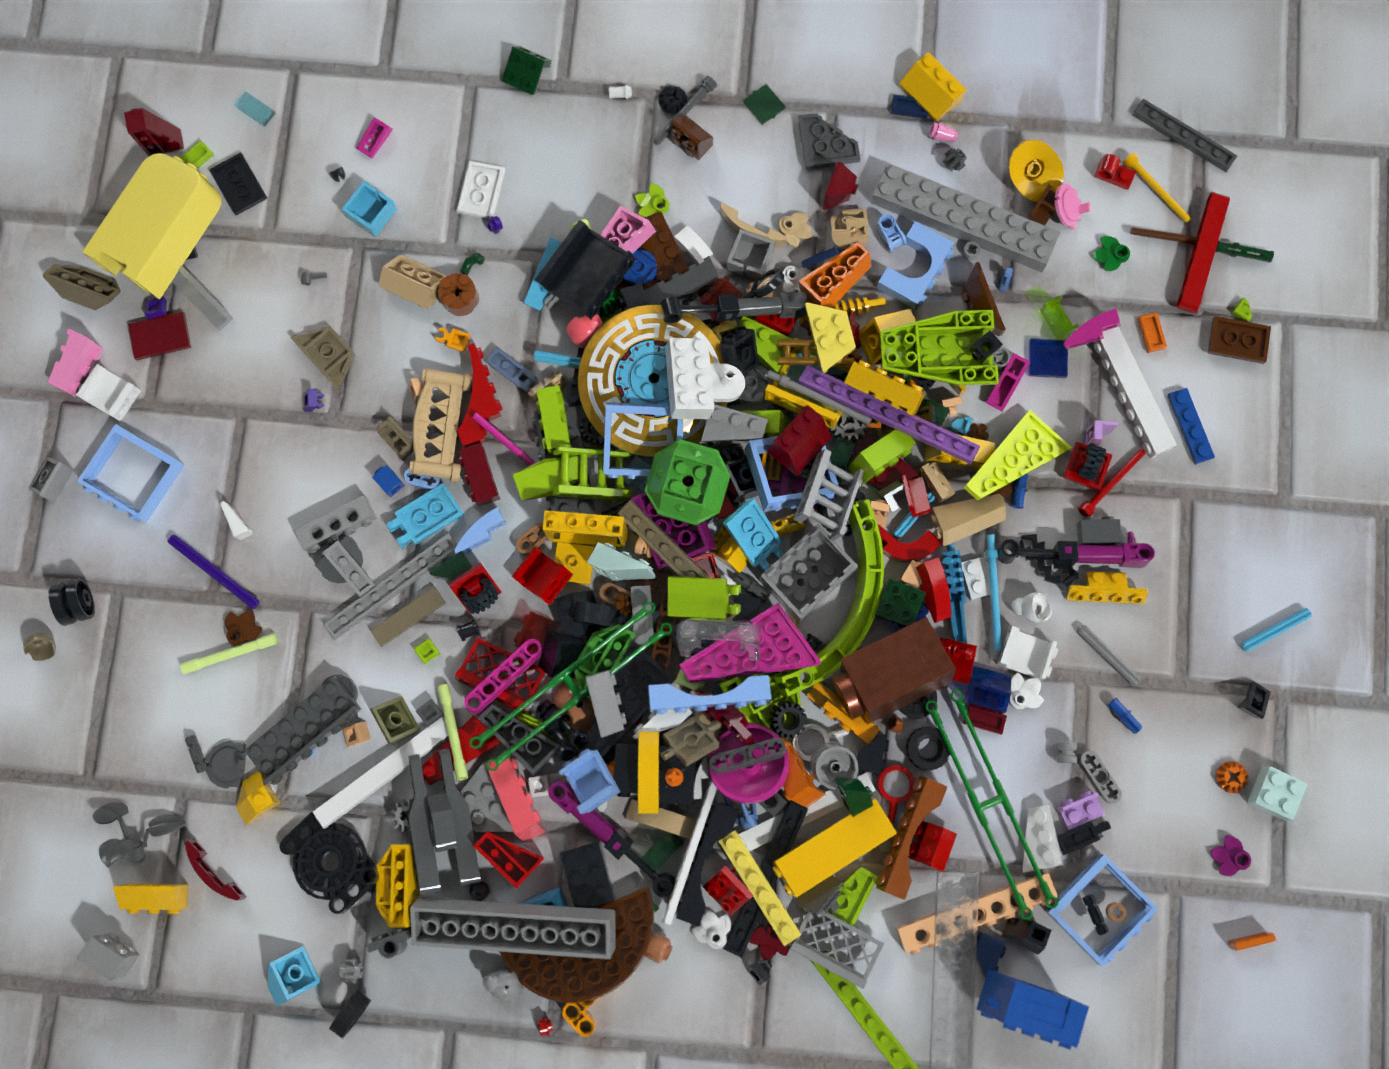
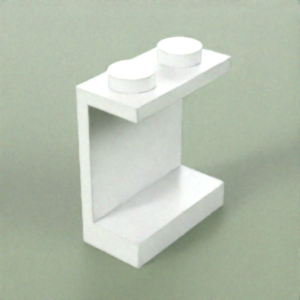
(108, 392)
(1027, 654)

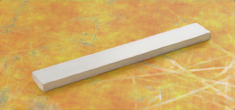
(381, 773)
(765, 831)
(689, 854)

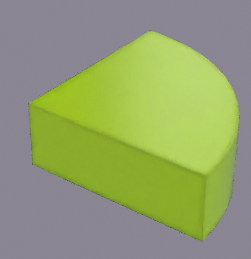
(1242, 310)

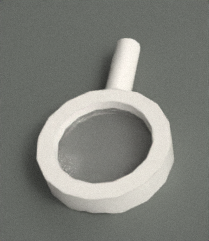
(812, 738)

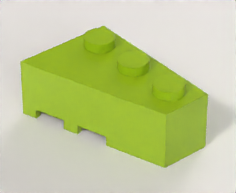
(882, 454)

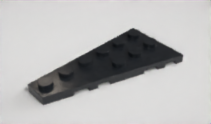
(632, 686)

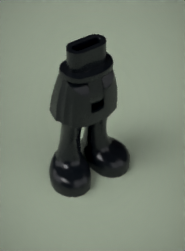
(576, 737)

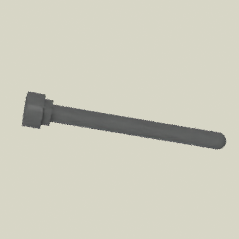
(708, 84)

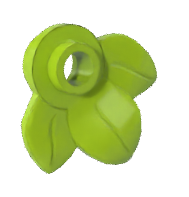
(651, 200)

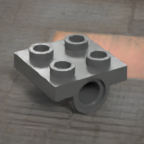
(383, 943)

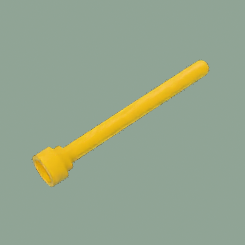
(1133, 163)

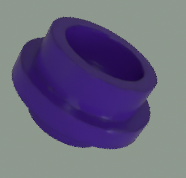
(494, 224)

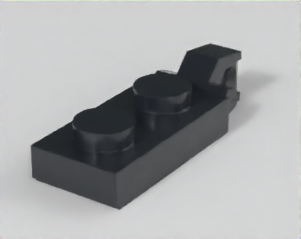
(1081, 836)

